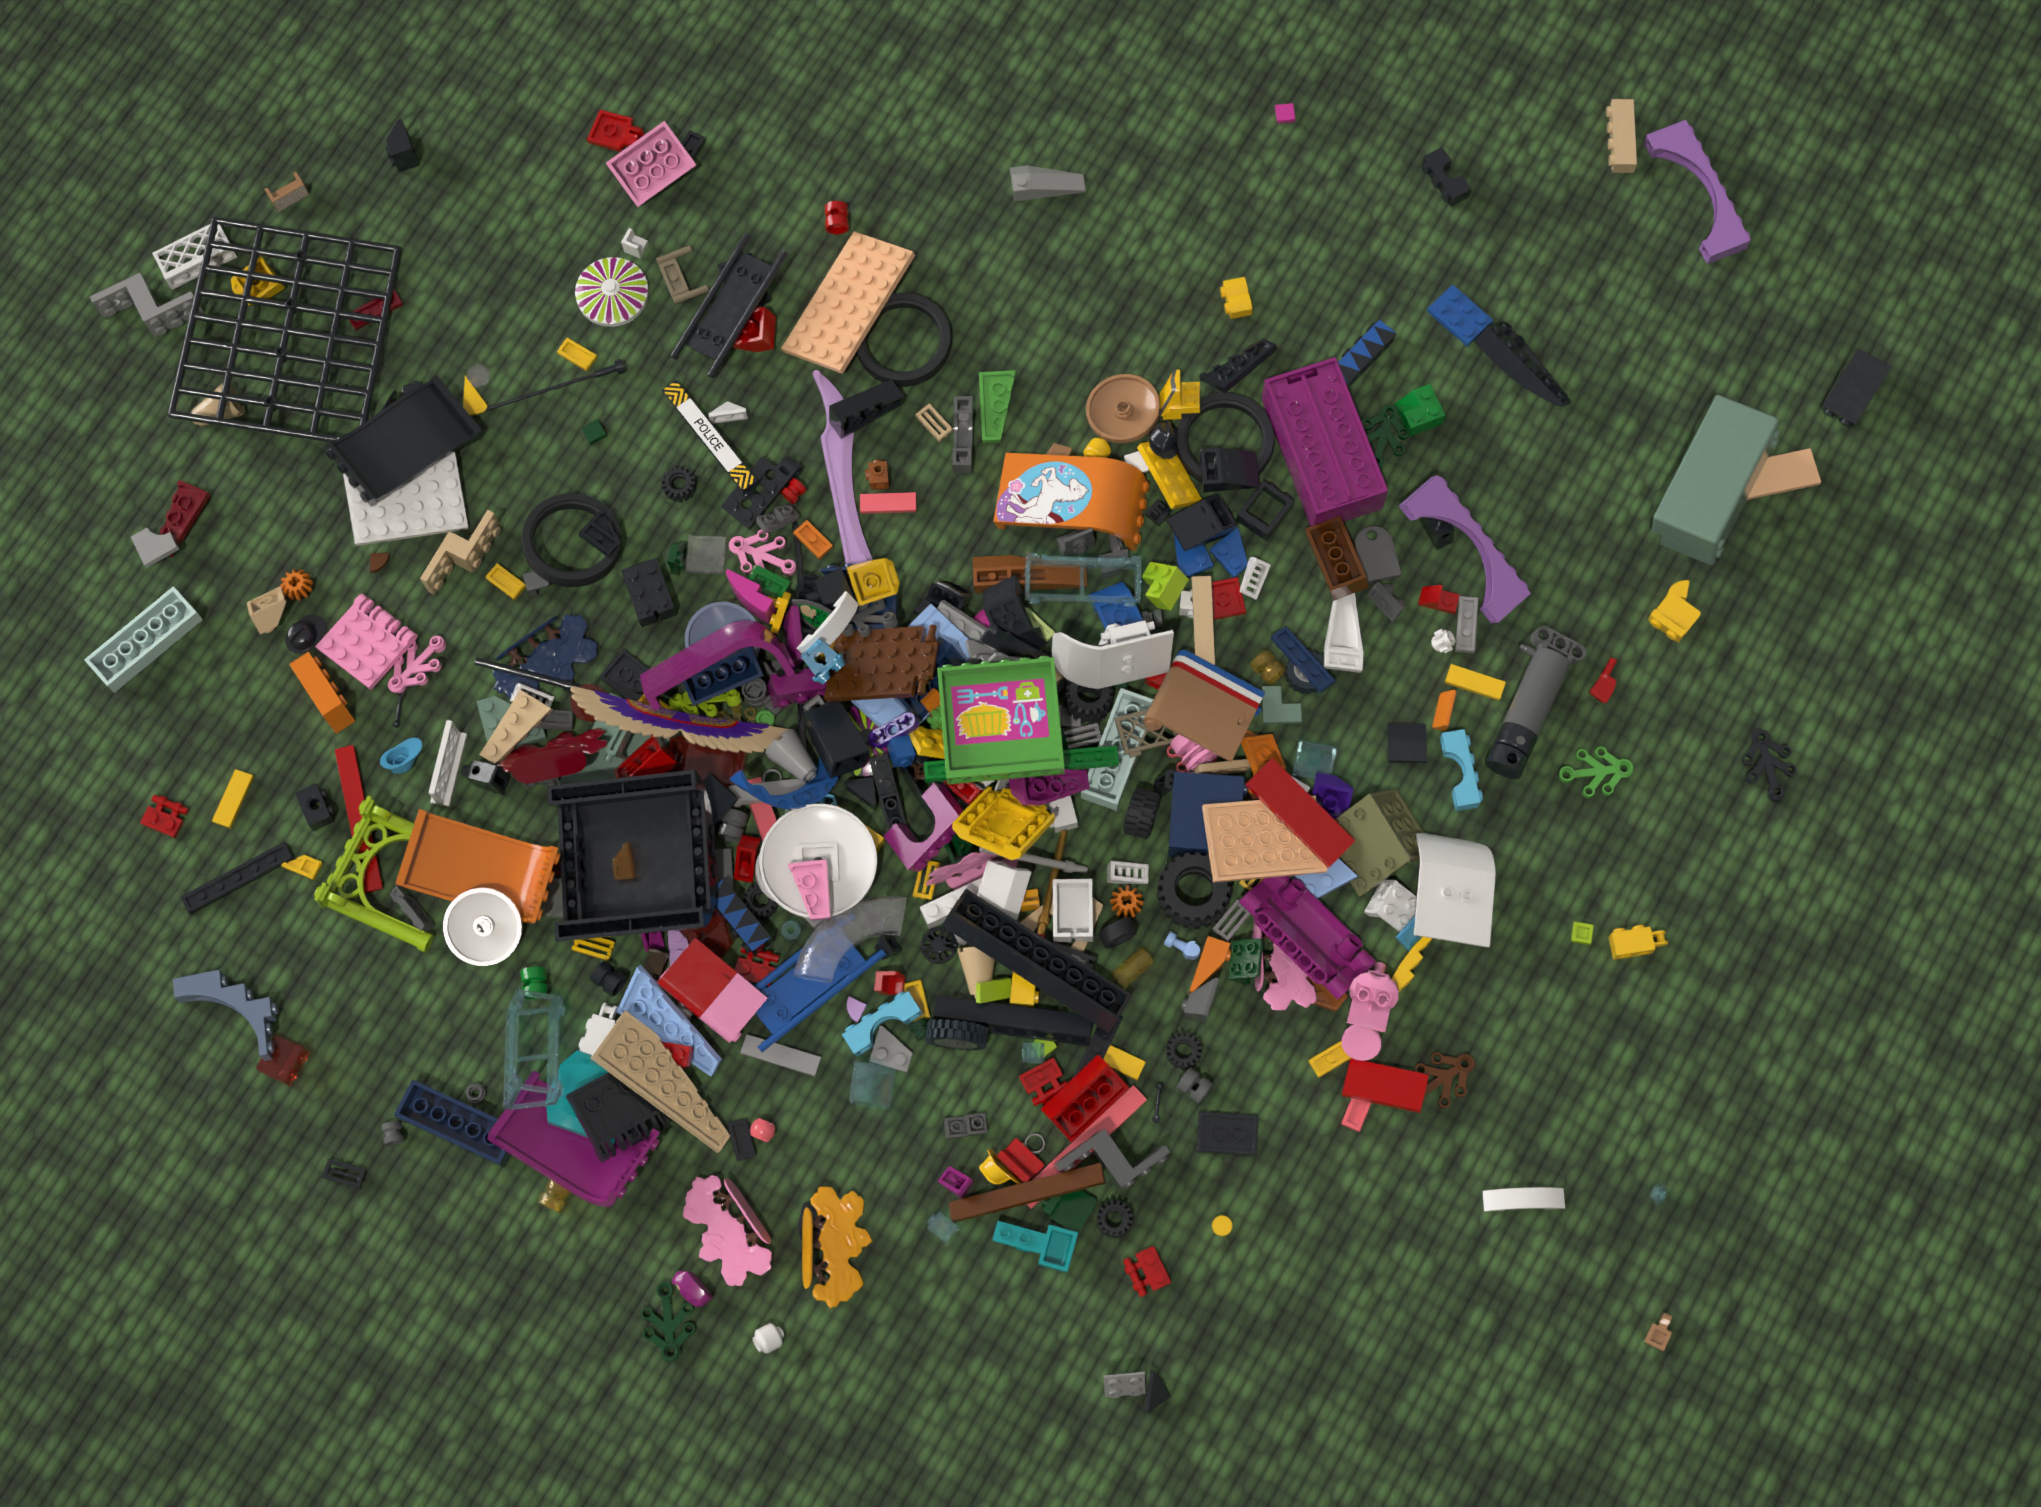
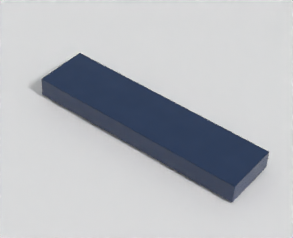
(1303, 659)

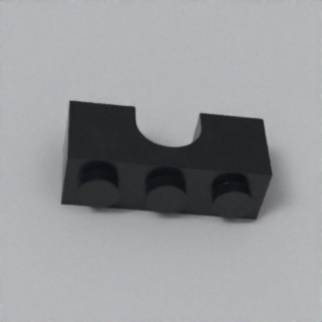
(1452, 189)

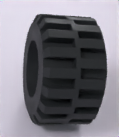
(1088, 711)
(1141, 813)

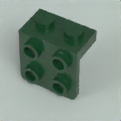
(1245, 960)
(1070, 1209)

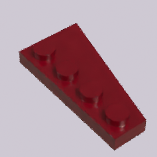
(184, 511)

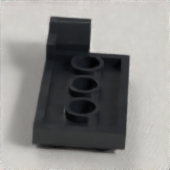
(784, 472)

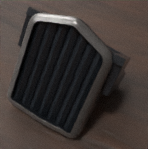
(949, 592)

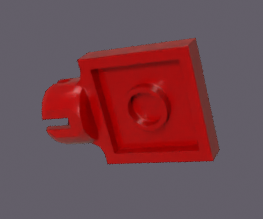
(613, 131)

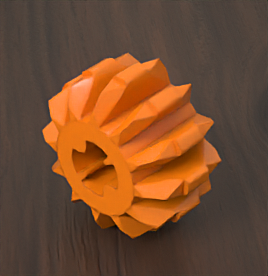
(296, 584)
(1126, 909)

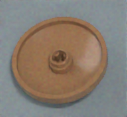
(1123, 408)

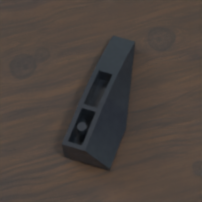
(1520, 362)

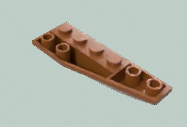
(995, 569)

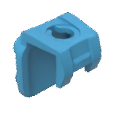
(833, 660)

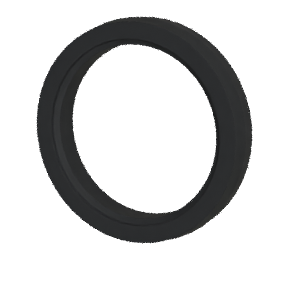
(929, 370)
(1225, 400)
(557, 576)

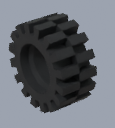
(682, 493)
(758, 912)
(1177, 1061)
(1114, 1206)

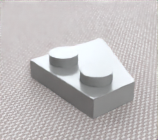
(890, 1052)

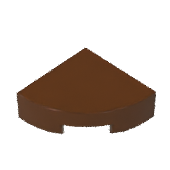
(378, 561)

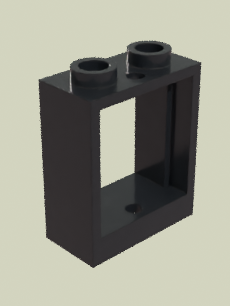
(1254, 524)

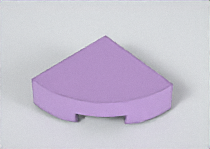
(855, 1009)

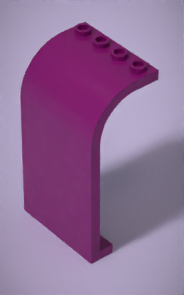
(709, 651)

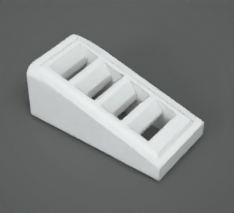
(1250, 569)
(549, 699)
(1119, 879)

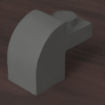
(1116, 552)

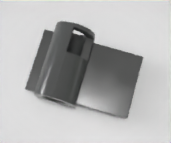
(1075, 542)

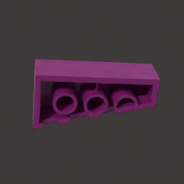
(794, 689)

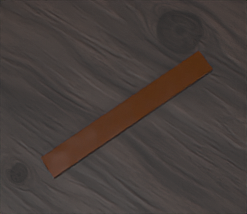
(1027, 1192)

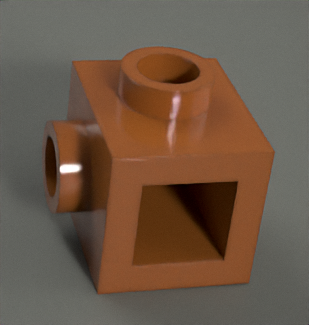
(877, 475)

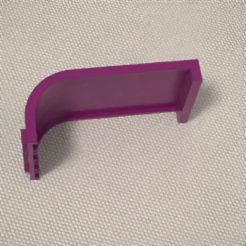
(567, 1155)

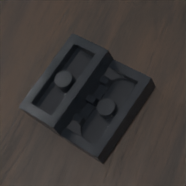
(1406, 743)

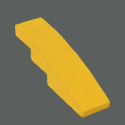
(1403, 975)

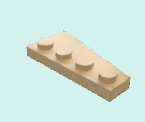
(515, 725)

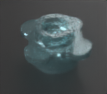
(1658, 1193)

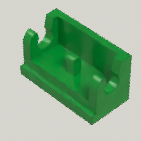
(770, 582)

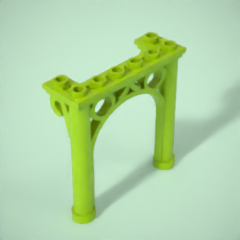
(327, 896)

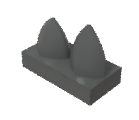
(1382, 596)

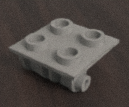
(1124, 1384)

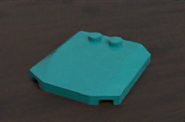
(573, 1074)

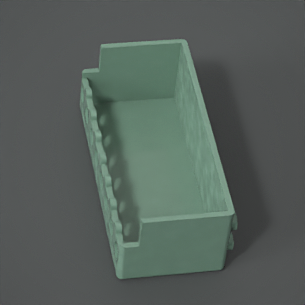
(1715, 479)

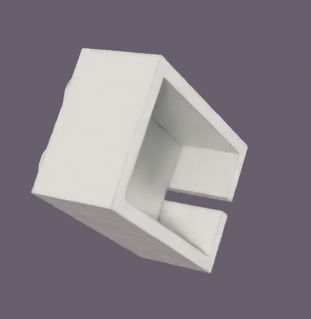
(1072, 910)

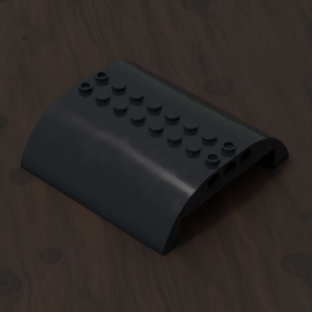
(671, 849)

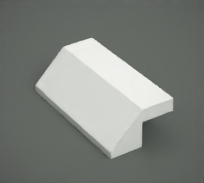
(1004, 887)

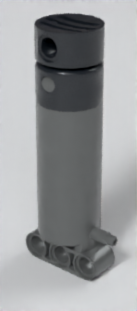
(1532, 701)

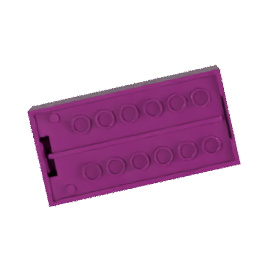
(1324, 443)

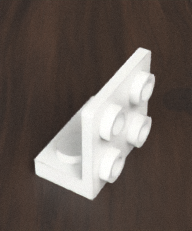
(1392, 904)

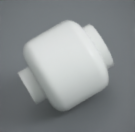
(768, 1338)

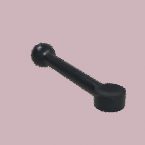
(396, 723)
(1156, 1118)

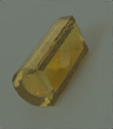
(1132, 967)

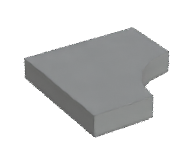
(154, 547)

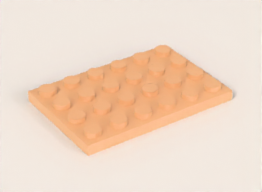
(1253, 844)

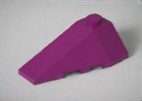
(1049, 788)

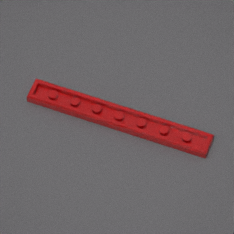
(353, 796)

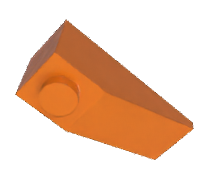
(1211, 961)

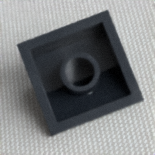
(400, 148)

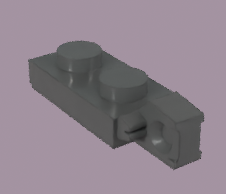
(411, 908)

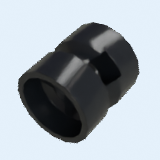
(608, 978)

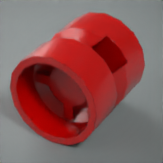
(836, 217)

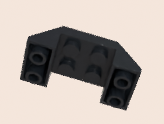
(1006, 609)

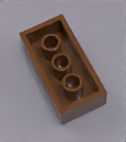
(1336, 558)

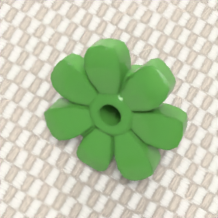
(935, 719)

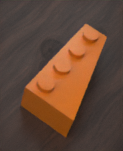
(322, 692)

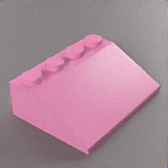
(651, 164)

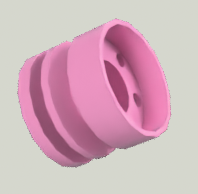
(1193, 752)

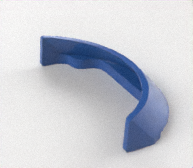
(808, 794)

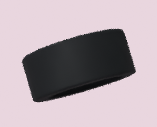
(1117, 933)

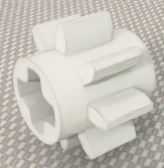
(1443, 641)

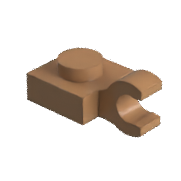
(1657, 1334)

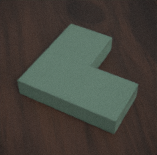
(1277, 713)

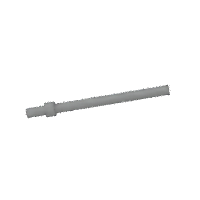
(1067, 866)

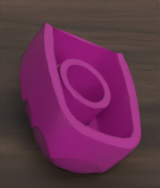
(692, 1288)

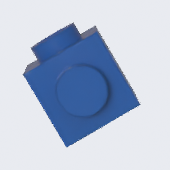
(901, 751)

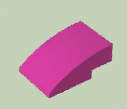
(751, 596)

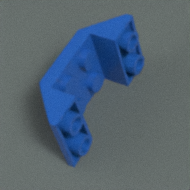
(1116, 613)

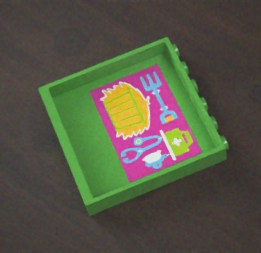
(1000, 720)

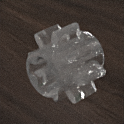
(478, 375)

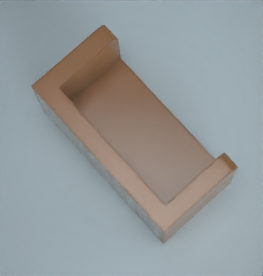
(288, 194)

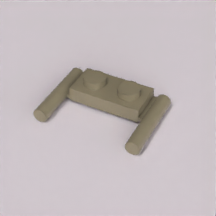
(674, 277)

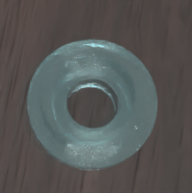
(790, 924)

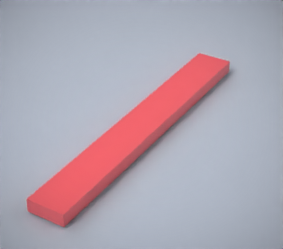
(1109, 1120)

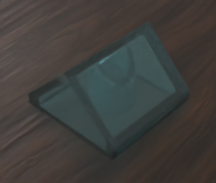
(1313, 758)

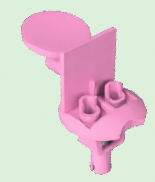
(1372, 999)

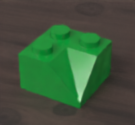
(1420, 410)

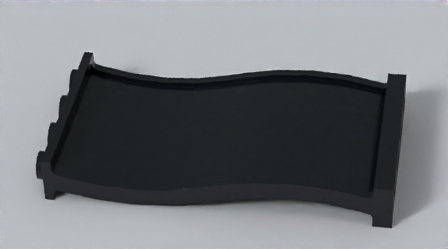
(403, 441)

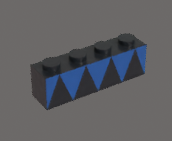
(1365, 351)
(741, 920)

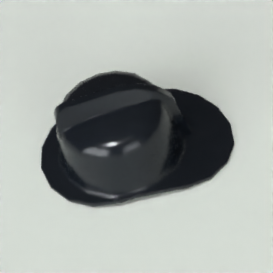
(1163, 440)
(305, 633)

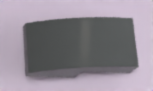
(780, 518)
(965, 1126)

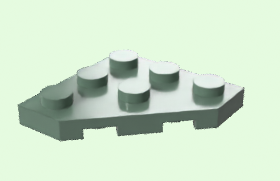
(492, 712)

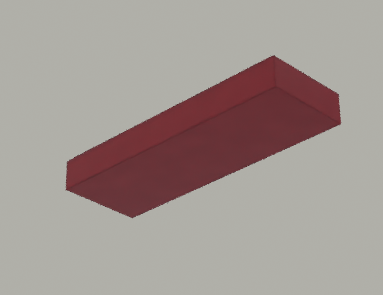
(375, 308)

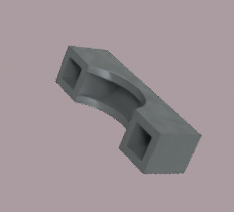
(963, 435)

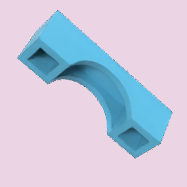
(1455, 747)
(860, 1036)

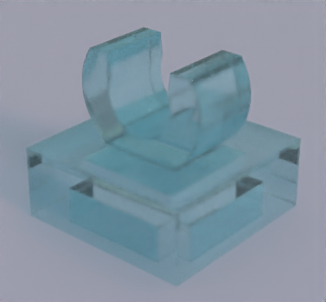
(1033, 1052)

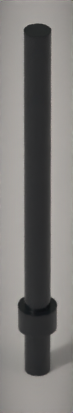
(566, 685)

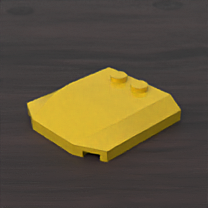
(1002, 823)

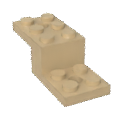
(461, 552)

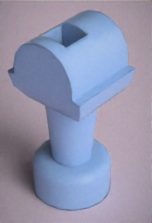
(1190, 949)

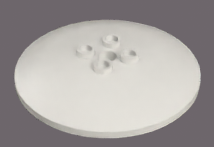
(823, 834)

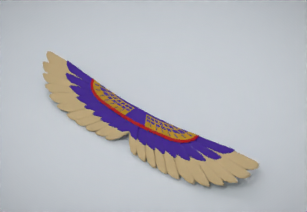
(663, 722)

